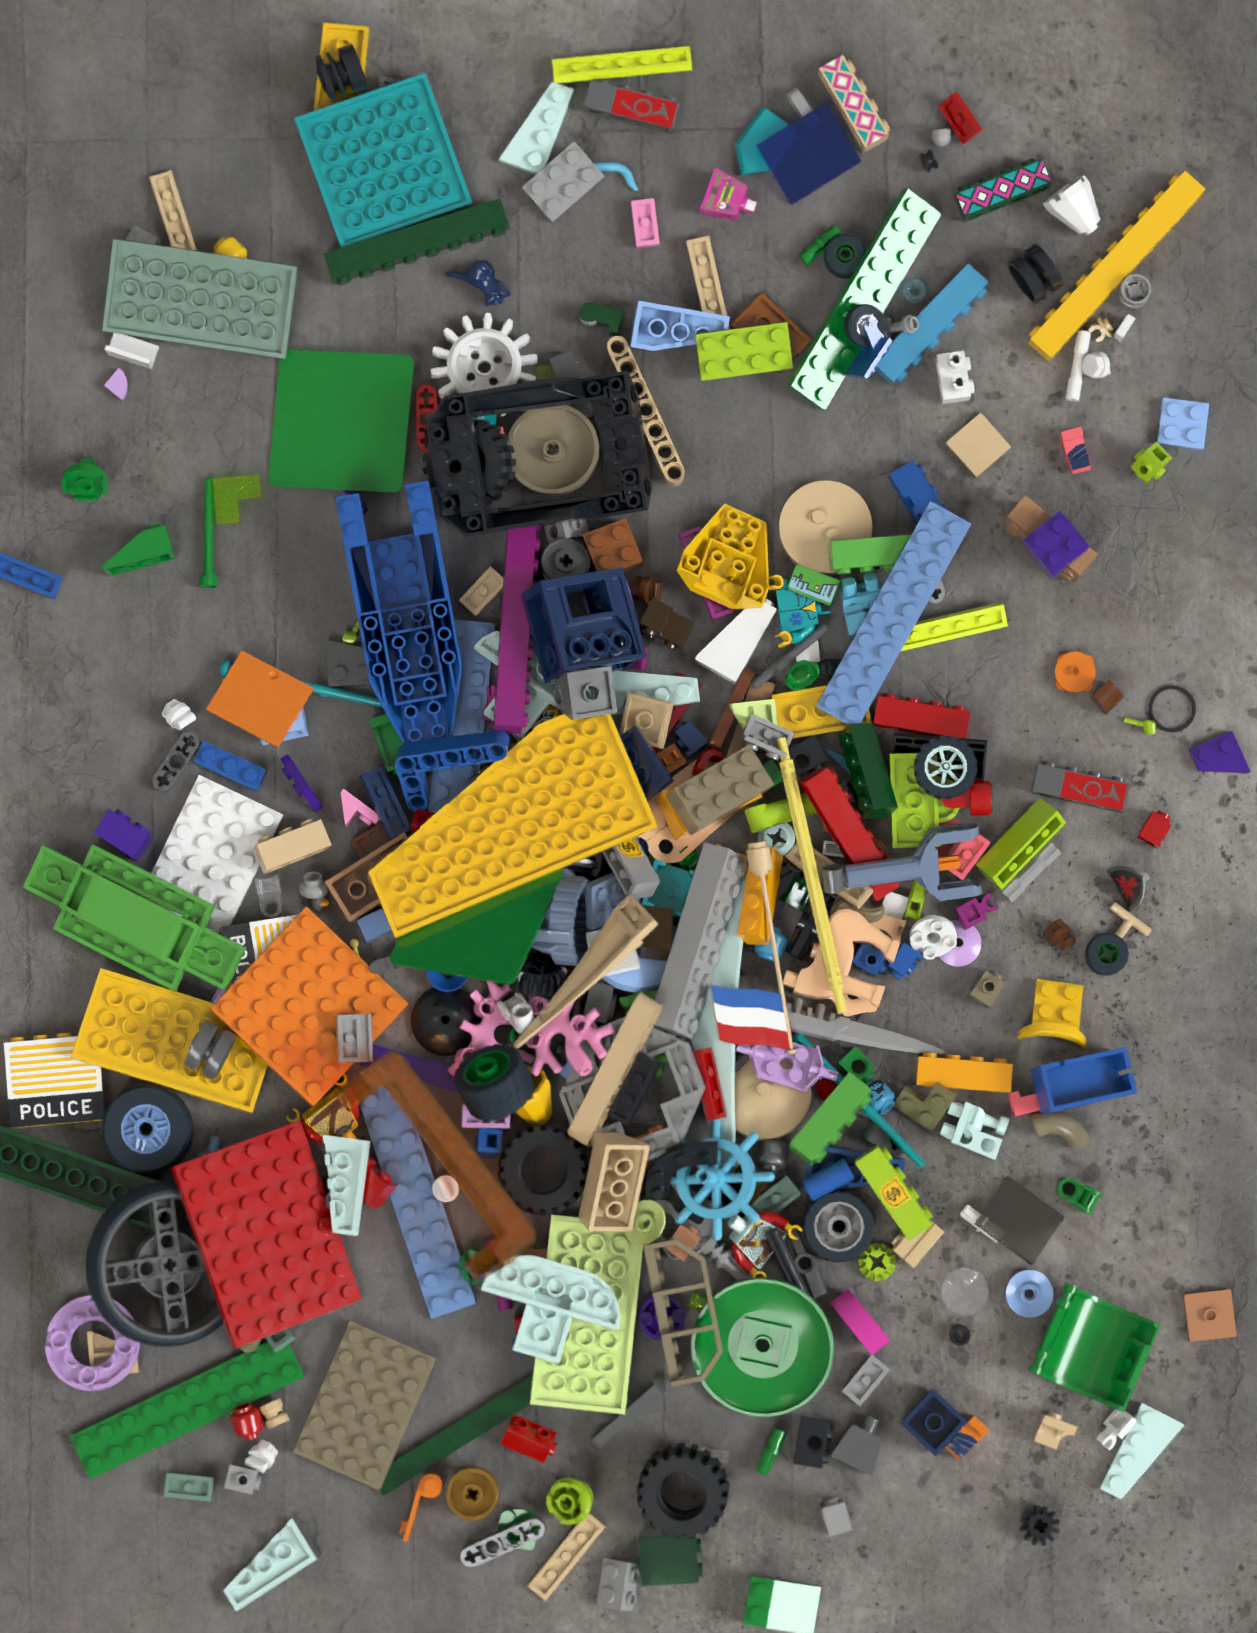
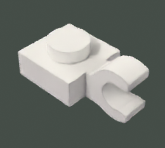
(1117, 1425)

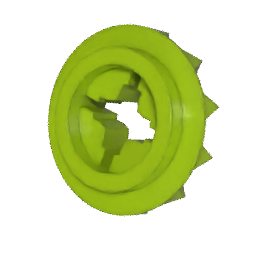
(878, 1273)

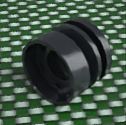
(341, 73)

